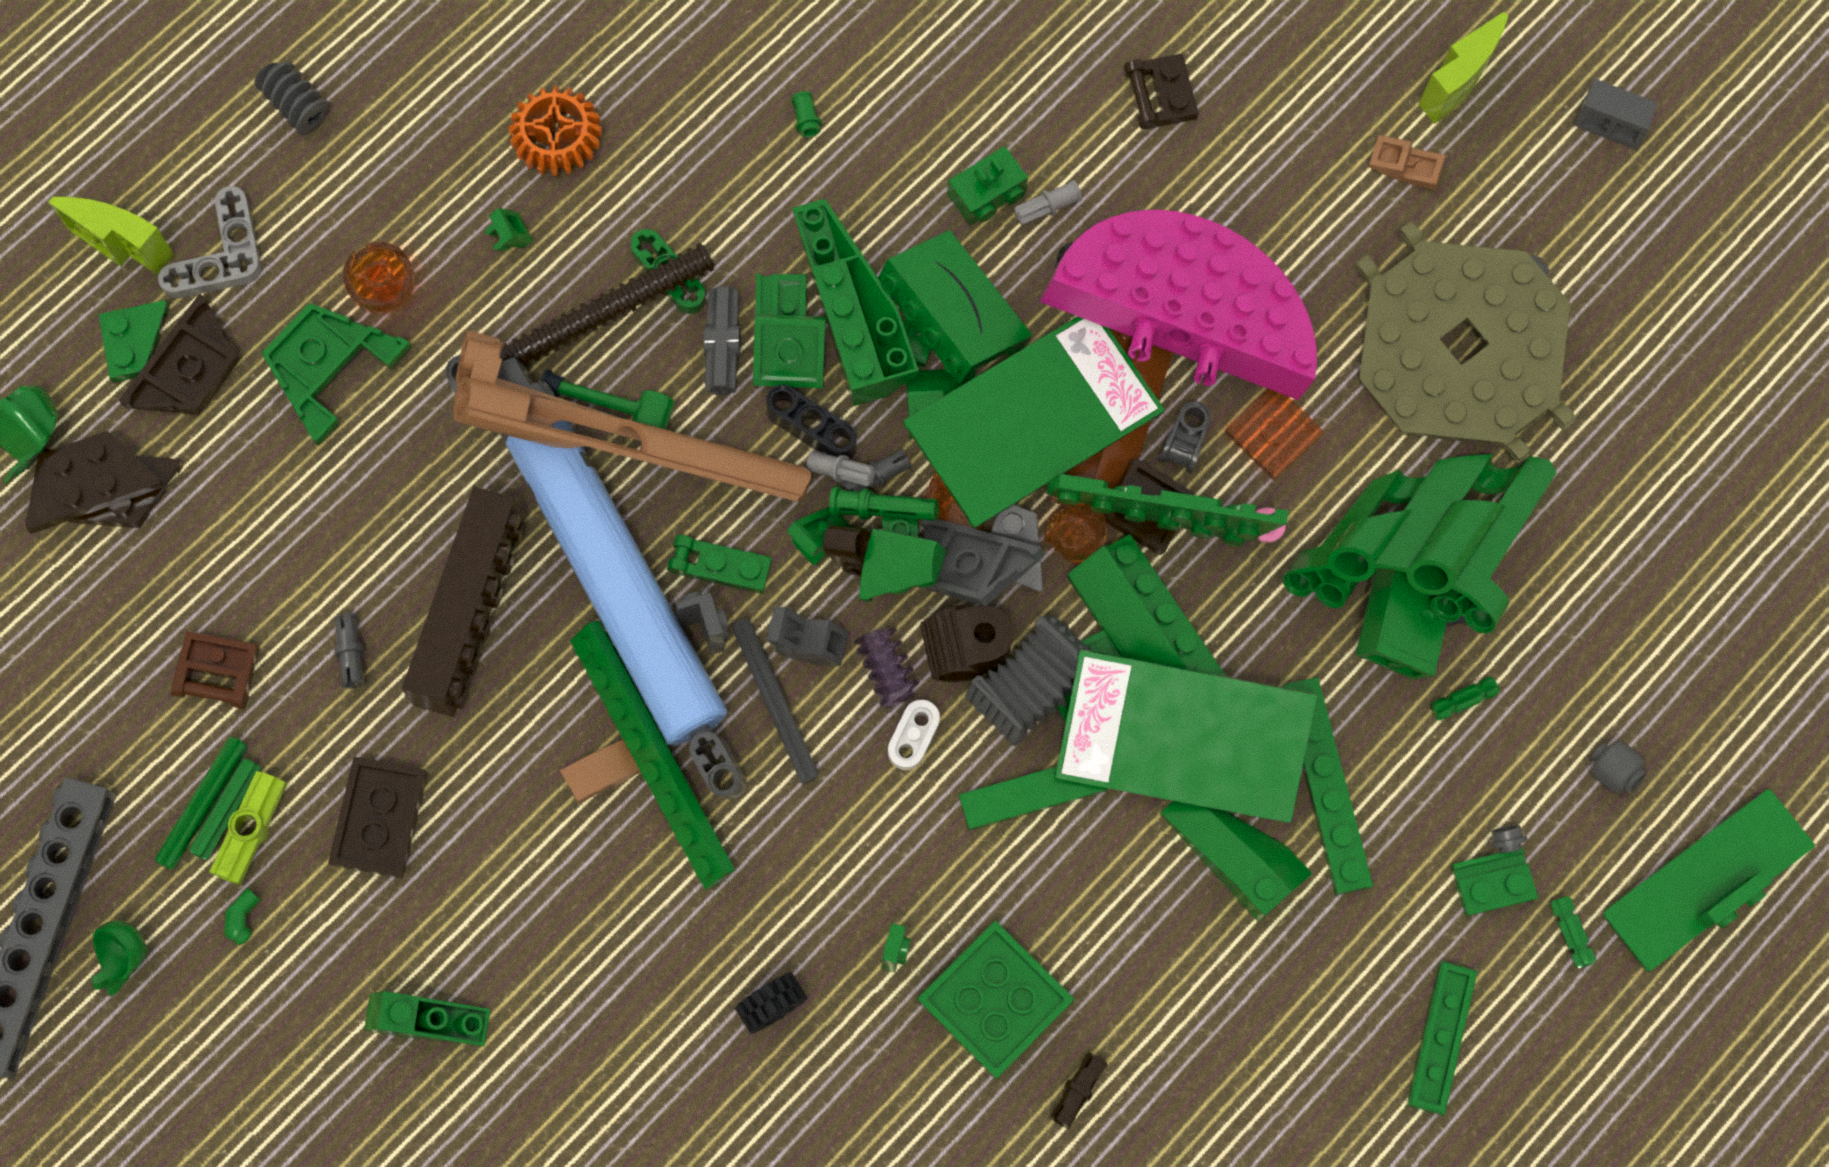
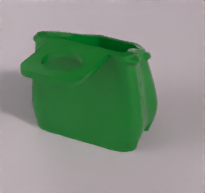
(26, 425)

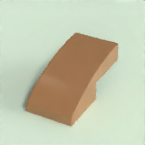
(1410, 165)
(600, 771)

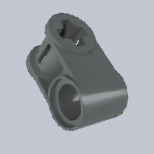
(1185, 441)

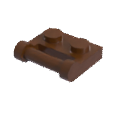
(218, 658)

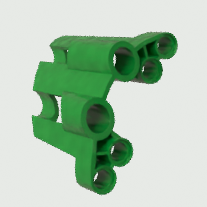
(1438, 539)

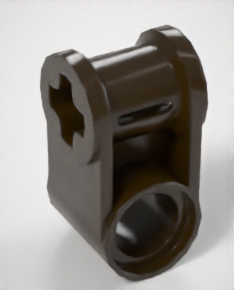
(847, 547)

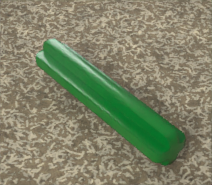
(224, 808)

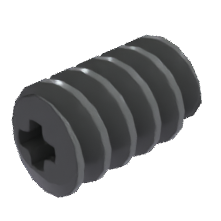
(292, 96)

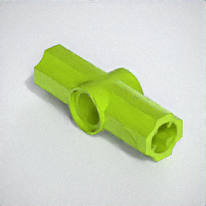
(239, 850)

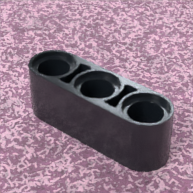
(804, 409)

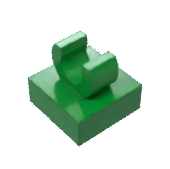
(509, 228)

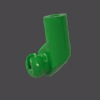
(236, 917)

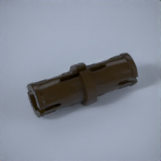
(1078, 1090)

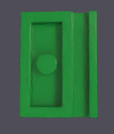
(781, 294)
(1494, 882)

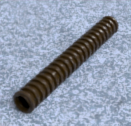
(609, 306)

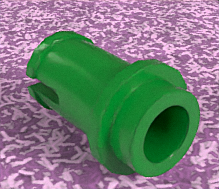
(807, 121)

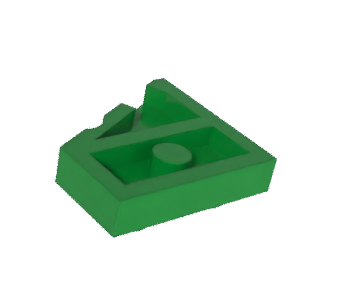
(131, 338)

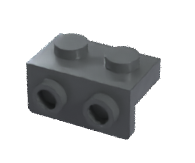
(700, 608)

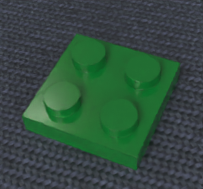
(788, 351)

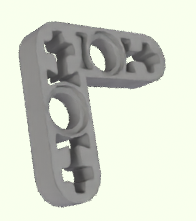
(233, 253)

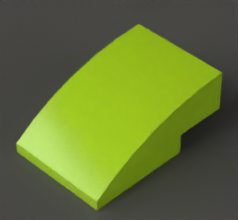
(1461, 69)
(114, 232)

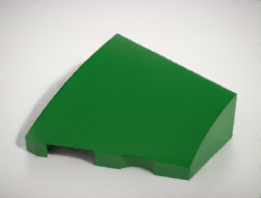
(898, 563)

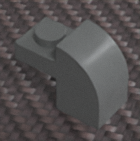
(806, 639)

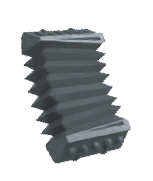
(1030, 682)

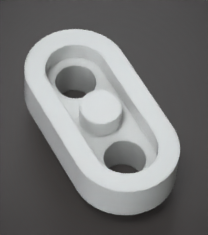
(912, 735)

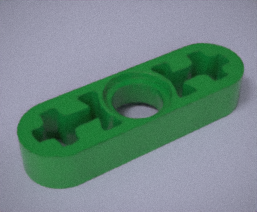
(645, 259)

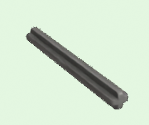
(775, 701)

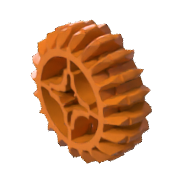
(529, 127)

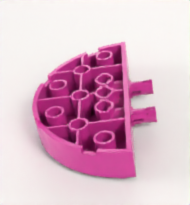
(1190, 292)

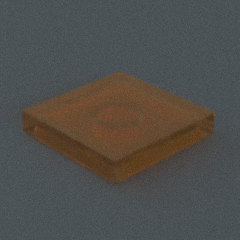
(1274, 432)

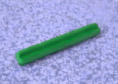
(201, 803)

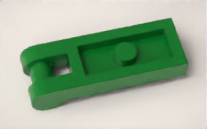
(720, 564)

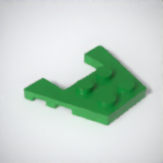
(313, 354)

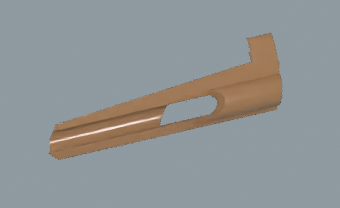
(528, 414)

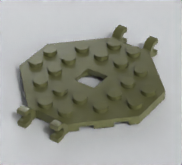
(1497, 388)

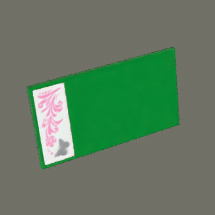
(1033, 418)
(1185, 736)

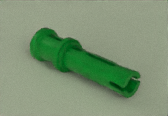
(867, 504)

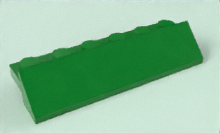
(1138, 609)

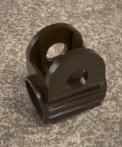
(952, 644)

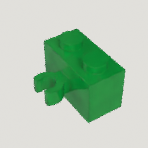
(987, 186)

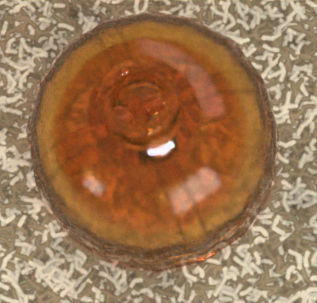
(379, 277)

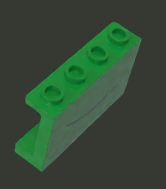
(953, 305)

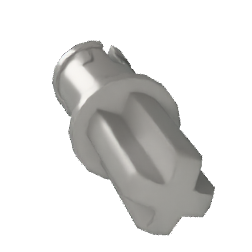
(1048, 203)
(840, 468)

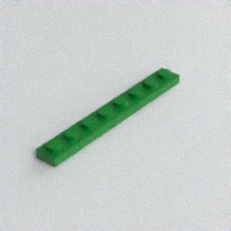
(652, 755)

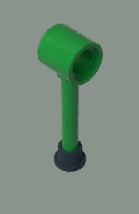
(651, 408)

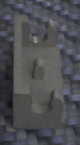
(1616, 114)

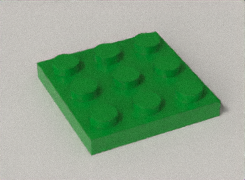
(995, 1000)

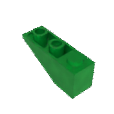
(426, 1018)

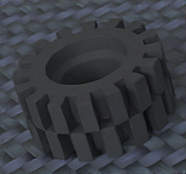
(771, 1002)

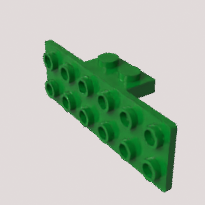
(1709, 881)

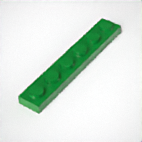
(1332, 801)

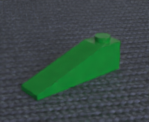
(1242, 857)

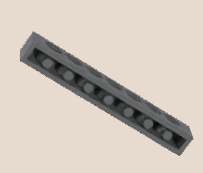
(57, 911)

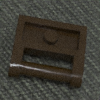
(1171, 87)

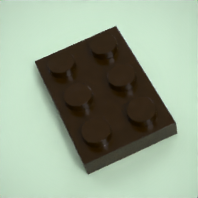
(377, 817)

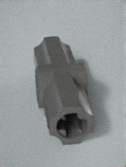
(722, 341)

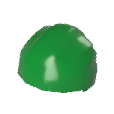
(120, 952)

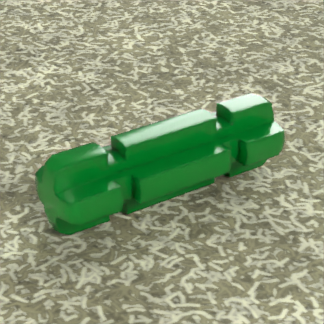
(1465, 698)
(1573, 932)

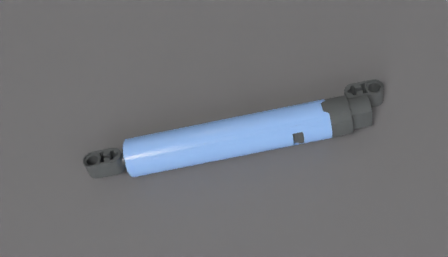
(623, 592)

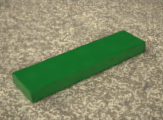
(1021, 797)
(1442, 1038)

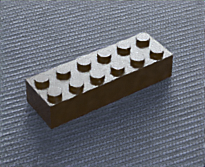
(464, 602)

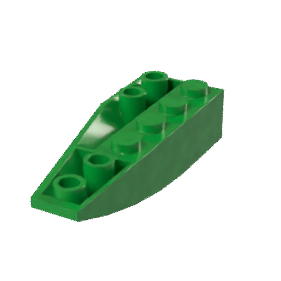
(856, 308)

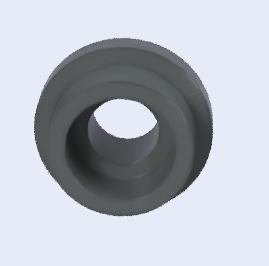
(1508, 838)

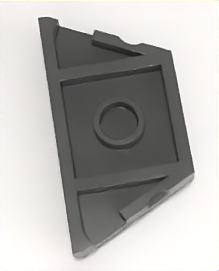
(978, 562)

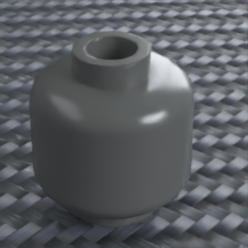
(1618, 767)

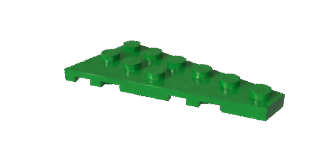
(1171, 510)

